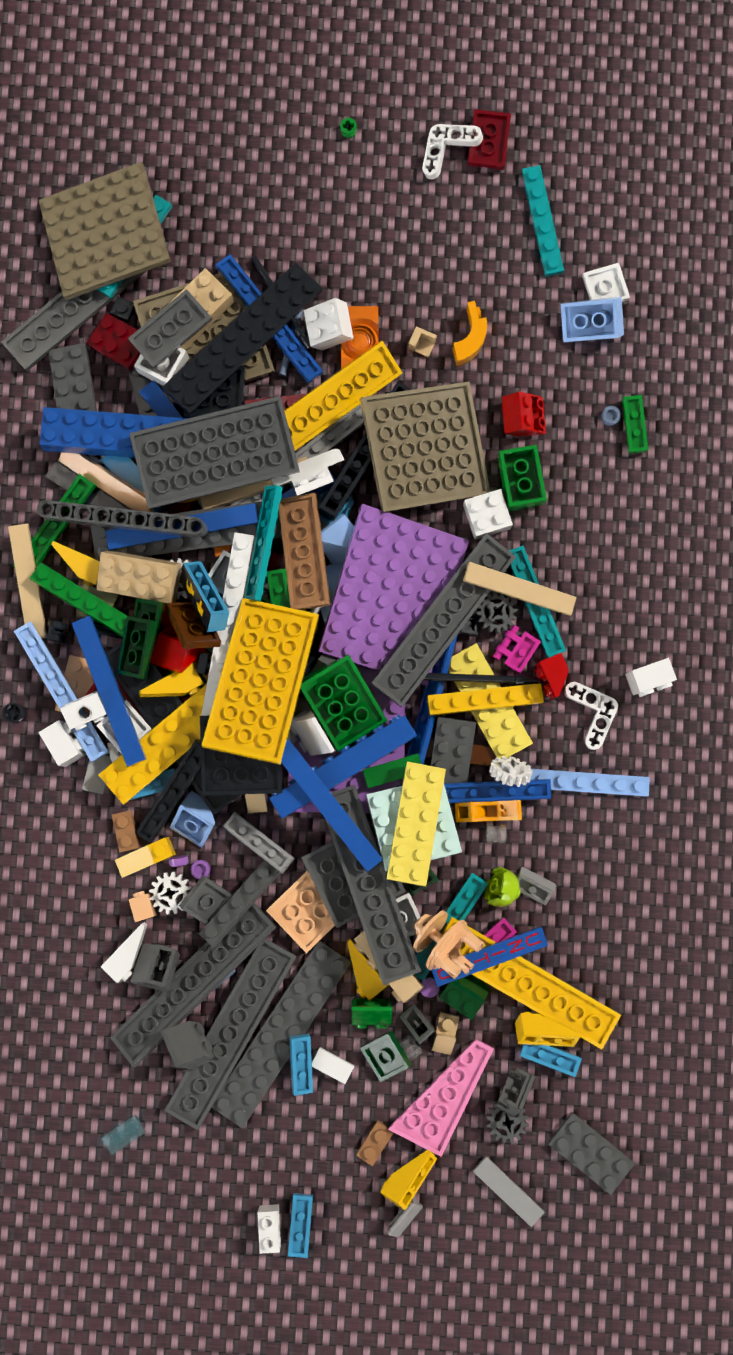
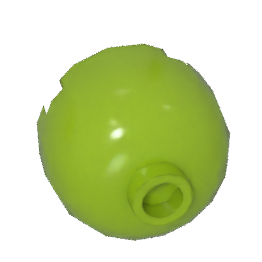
(502, 888)

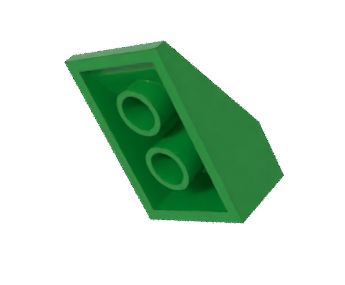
(373, 1012)

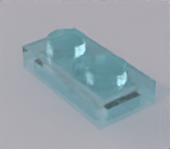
(123, 1134)

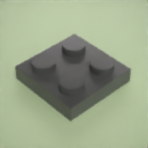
(205, 900)

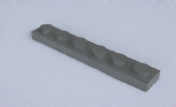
(239, 903)

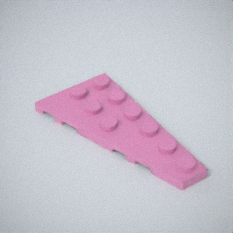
(439, 1108)

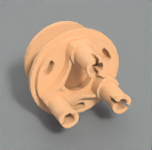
(447, 950)

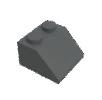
(188, 1045)

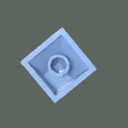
(337, 539)
(193, 819)

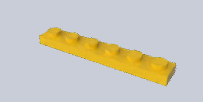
(485, 699)

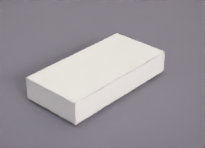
(332, 1065)

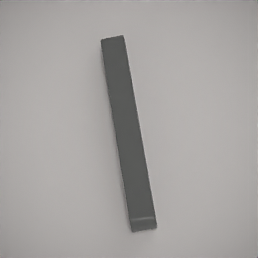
(114, 514)

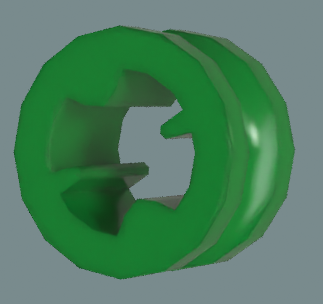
(348, 121)

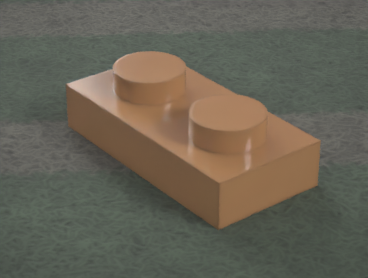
(125, 831)
(374, 1143)

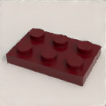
(493, 148)
(112, 341)

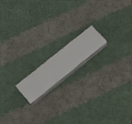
(258, 842)
(508, 1191)

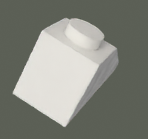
(124, 958)

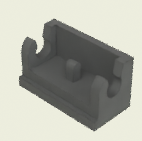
(515, 1091)

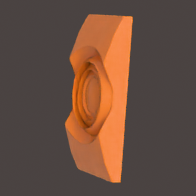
(365, 333)

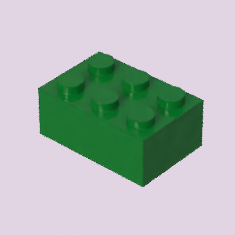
(521, 477)

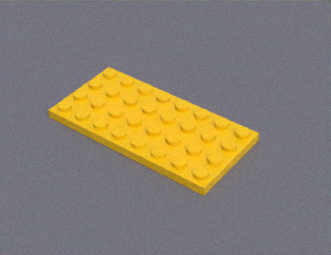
(260, 681)

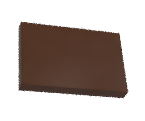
(189, 627)

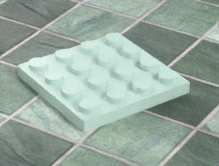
(384, 811)

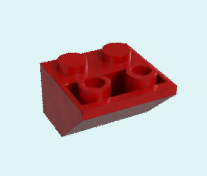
(523, 414)
(170, 654)
(553, 675)

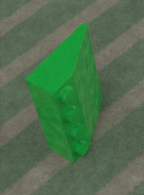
(341, 702)

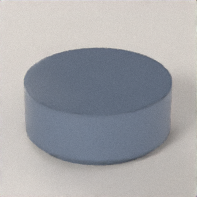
(610, 415)

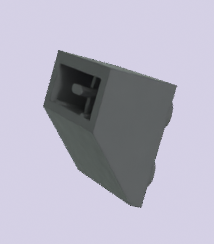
(155, 967)

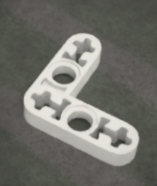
(441, 142)
(598, 706)

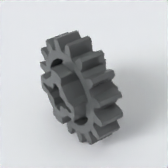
(502, 617)
(498, 1122)

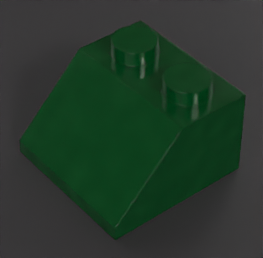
(465, 995)

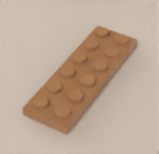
(304, 552)

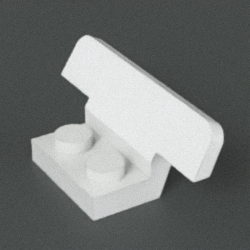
(312, 473)

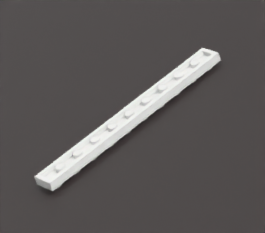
(232, 598)

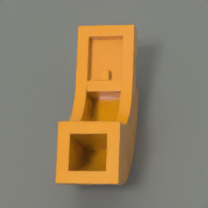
(469, 347)
(488, 811)

